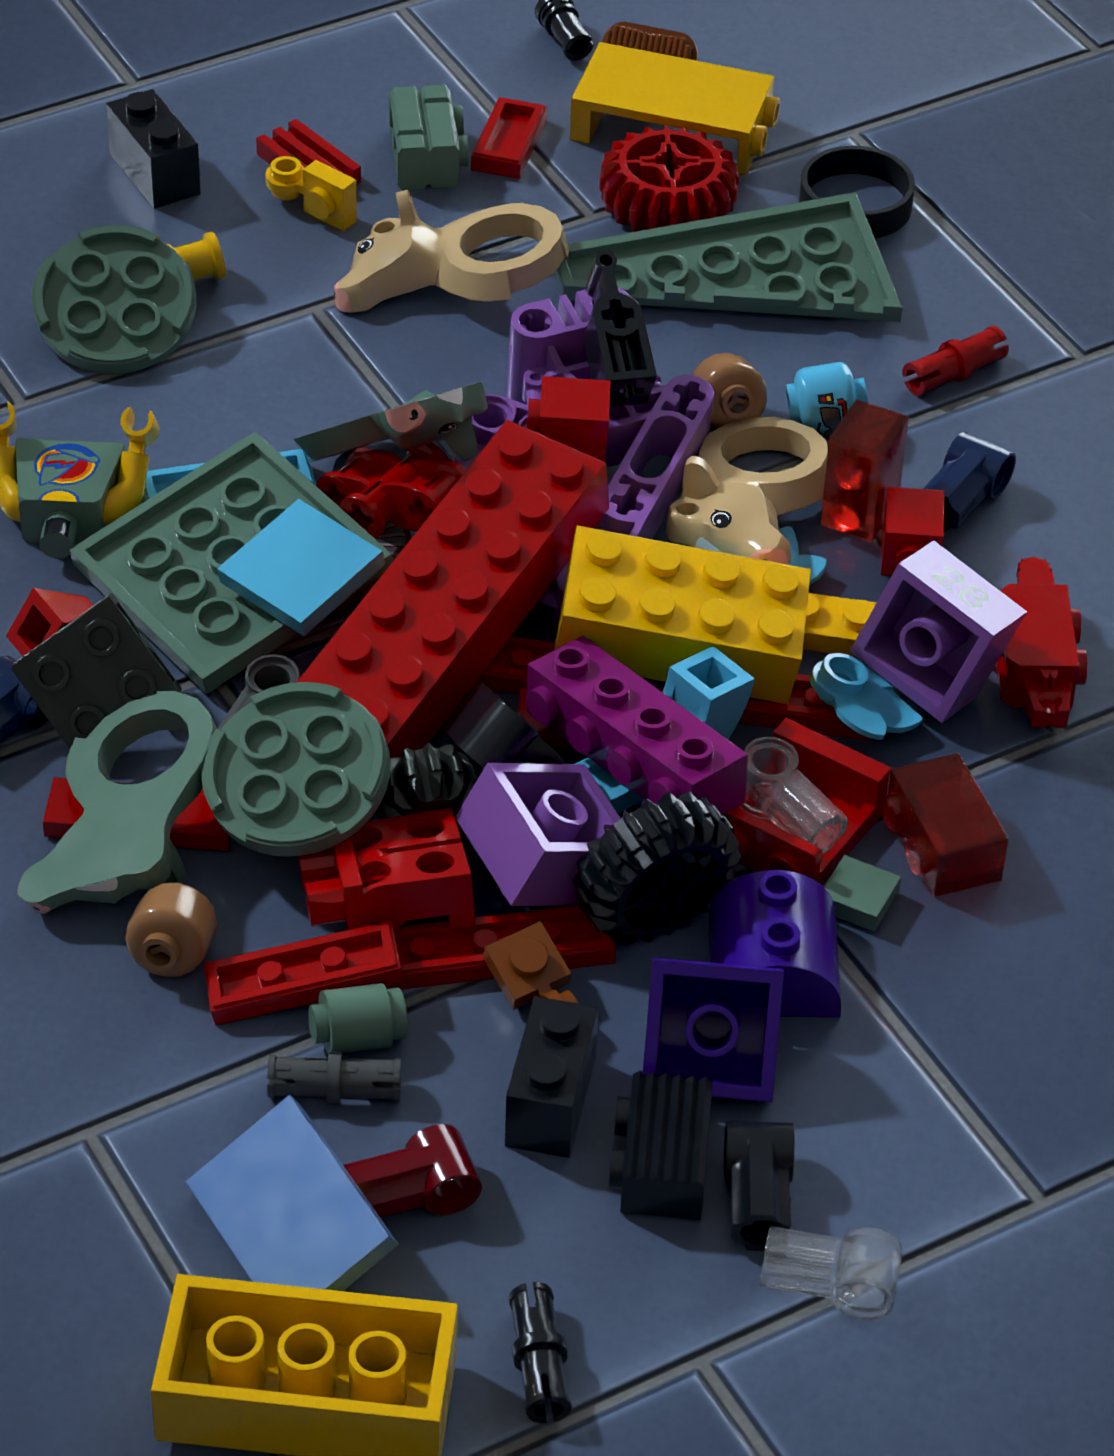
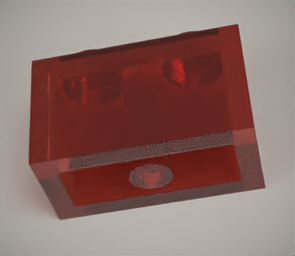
(861, 463)
(945, 825)

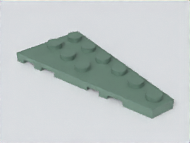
(770, 260)

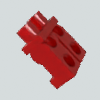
(392, 872)

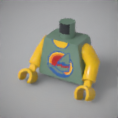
(71, 487)

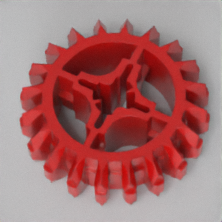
(667, 178)

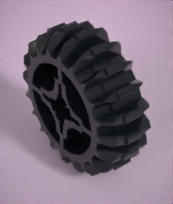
(656, 868)

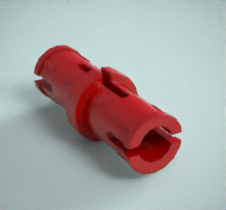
(955, 360)

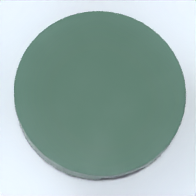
(114, 300)
(296, 770)

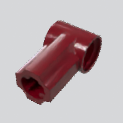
(428, 1173)

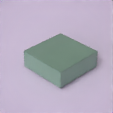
(862, 892)

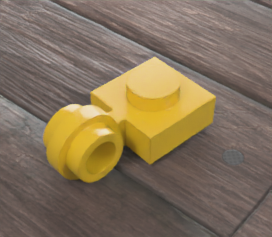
(325, 191)

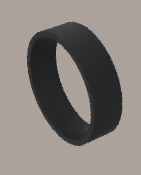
(867, 162)

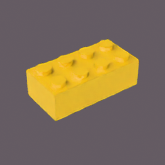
(669, 601)
(303, 1370)

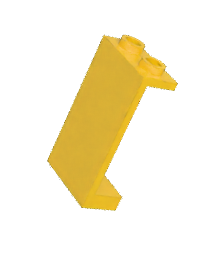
(677, 95)

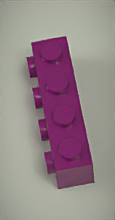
(633, 727)

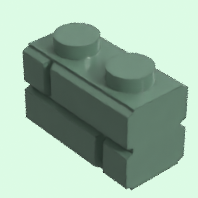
(427, 137)

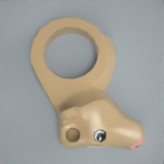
(410, 255)
(739, 508)

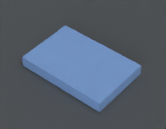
(291, 1205)

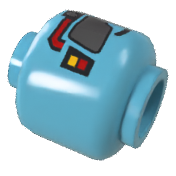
(823, 396)

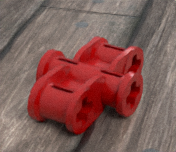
(385, 488)

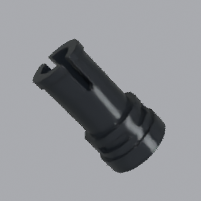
(563, 23)

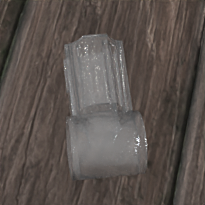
(787, 796)
(852, 1270)

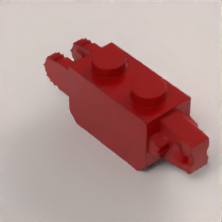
(1042, 657)

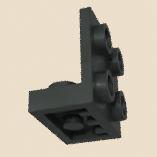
(92, 670)

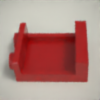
(845, 777)

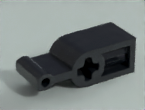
(617, 337)

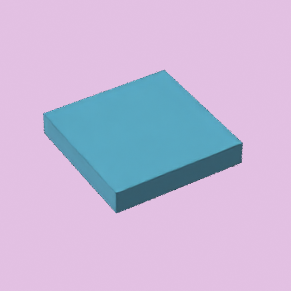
(301, 567)

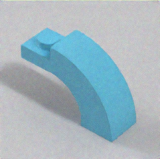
(708, 688)

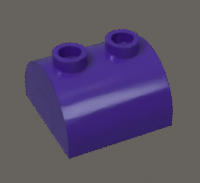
(781, 924)
(715, 1025)

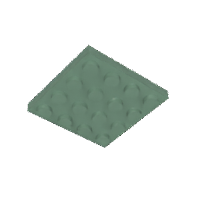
(168, 553)

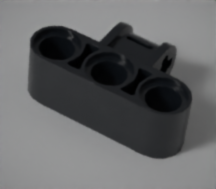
(495, 731)

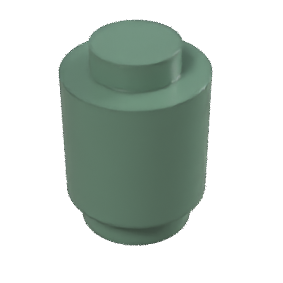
(358, 1018)

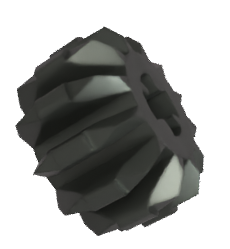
(428, 781)

